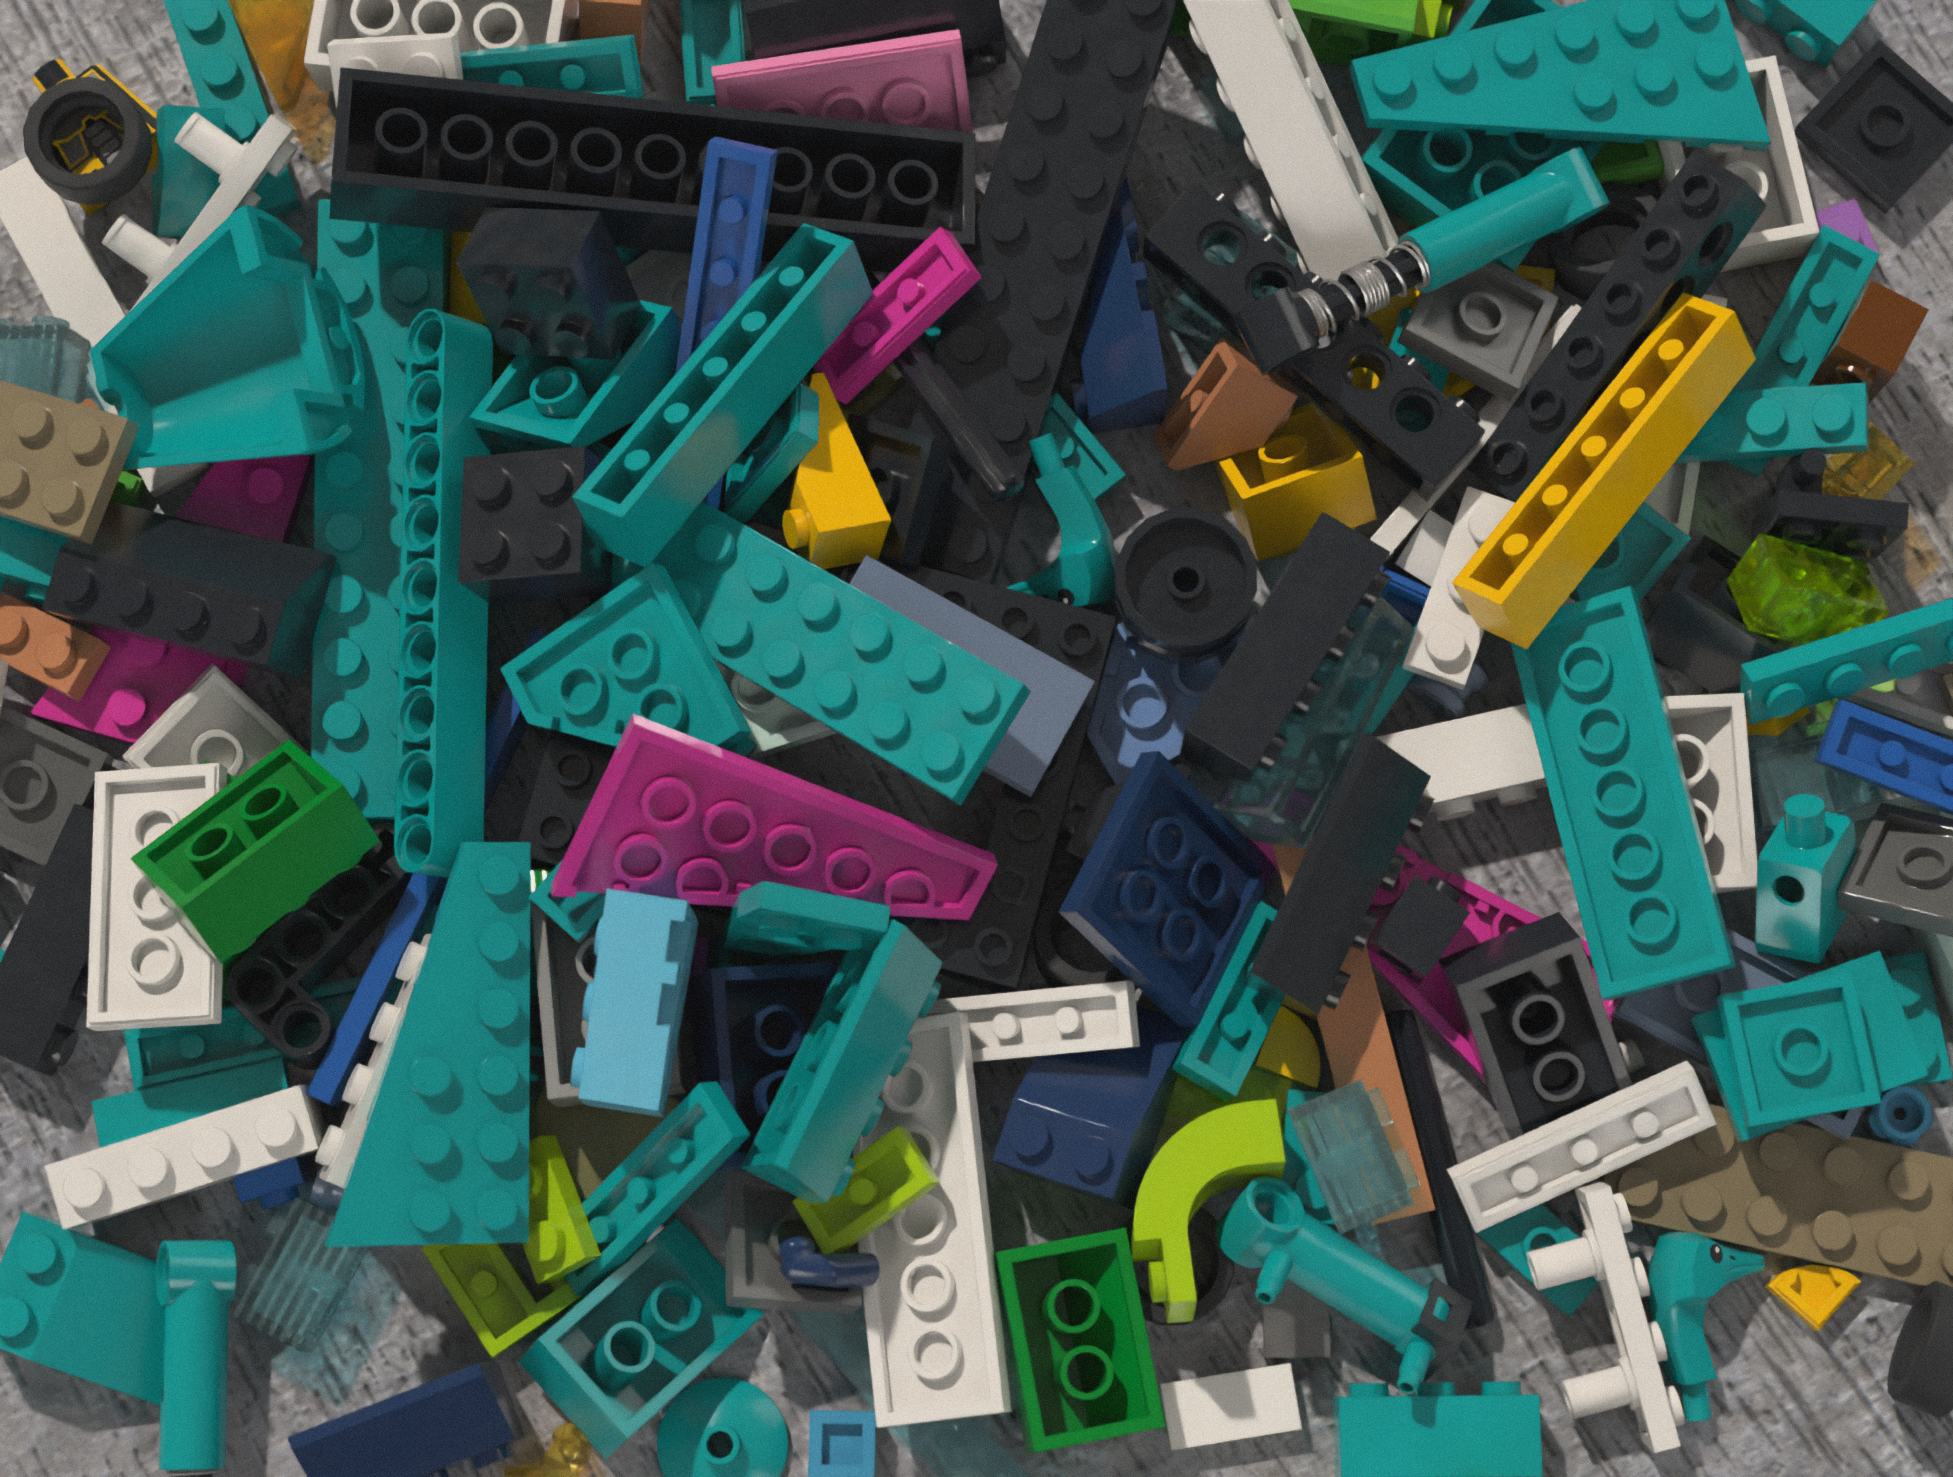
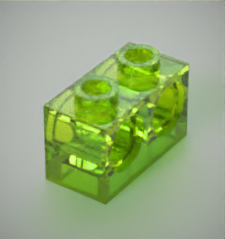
(1803, 591)

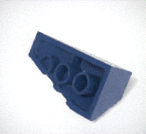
(1121, 349)

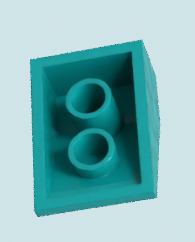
(584, 399)
(81, 1306)
(638, 1338)

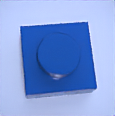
(274, 1183)

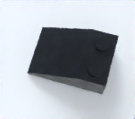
(1535, 1023)

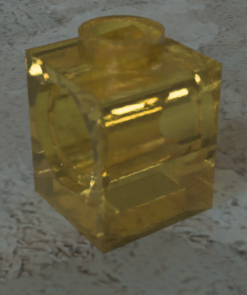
(1866, 473)

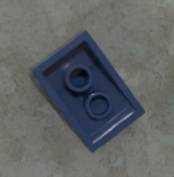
(1094, 1114)

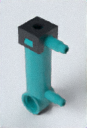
(1274, 1232)

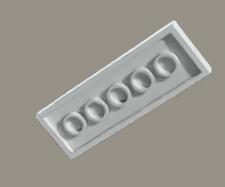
(937, 1294)

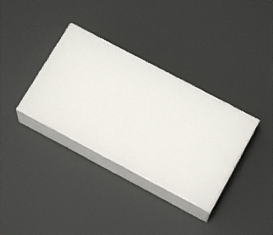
(1230, 1406)

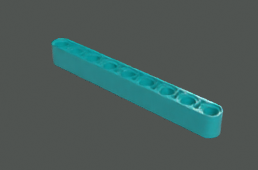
(440, 619)

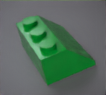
(256, 850)
(1077, 1341)

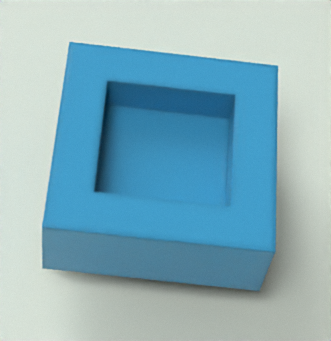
(842, 1443)

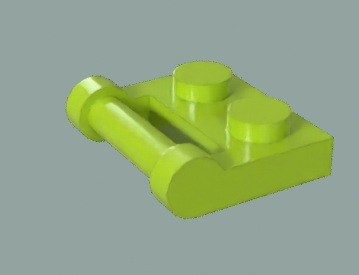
(495, 1293)

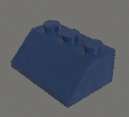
(417, 1430)

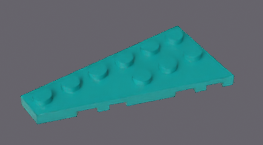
(1576, 75)
(452, 1105)

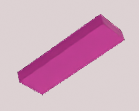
(897, 313)

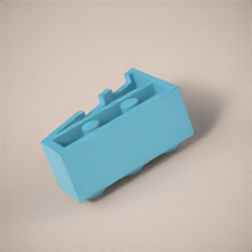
(635, 1002)

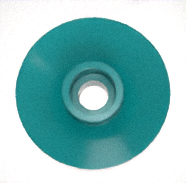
(728, 1407)

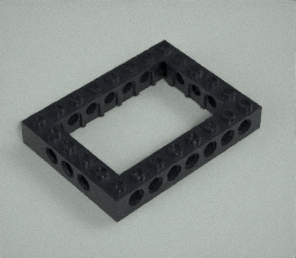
(1026, 829)

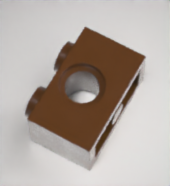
(1871, 340)

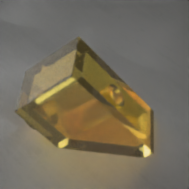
(278, 41)

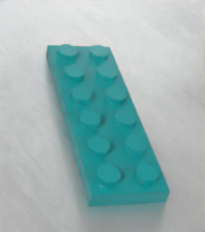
(1621, 798)

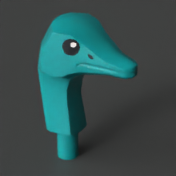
(1087, 560)
(1681, 1280)

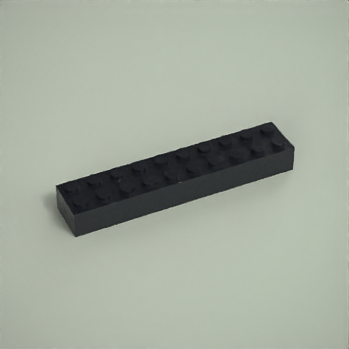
(450, 147)

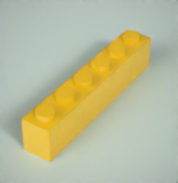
(1604, 470)

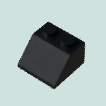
(1701, 626)

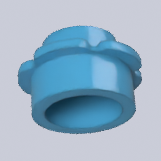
(1917, 1115)

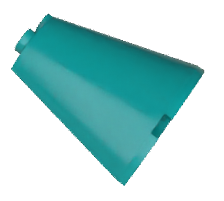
(235, 354)

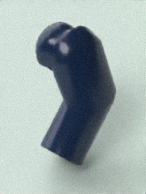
(826, 1270)

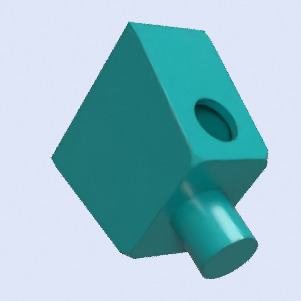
(1806, 855)

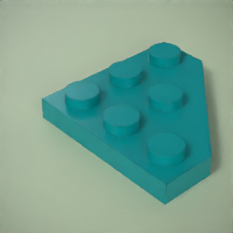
(626, 658)

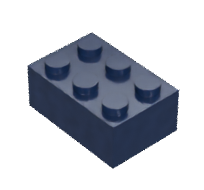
(749, 1033)

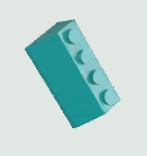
(844, 1065)

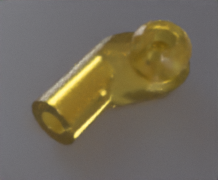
(564, 1457)

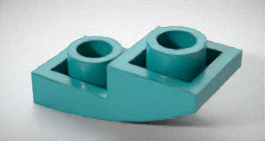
(183, 181)

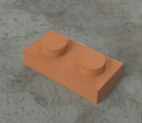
(48, 648)

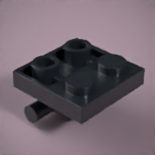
(1827, 522)

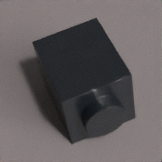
(1419, 927)

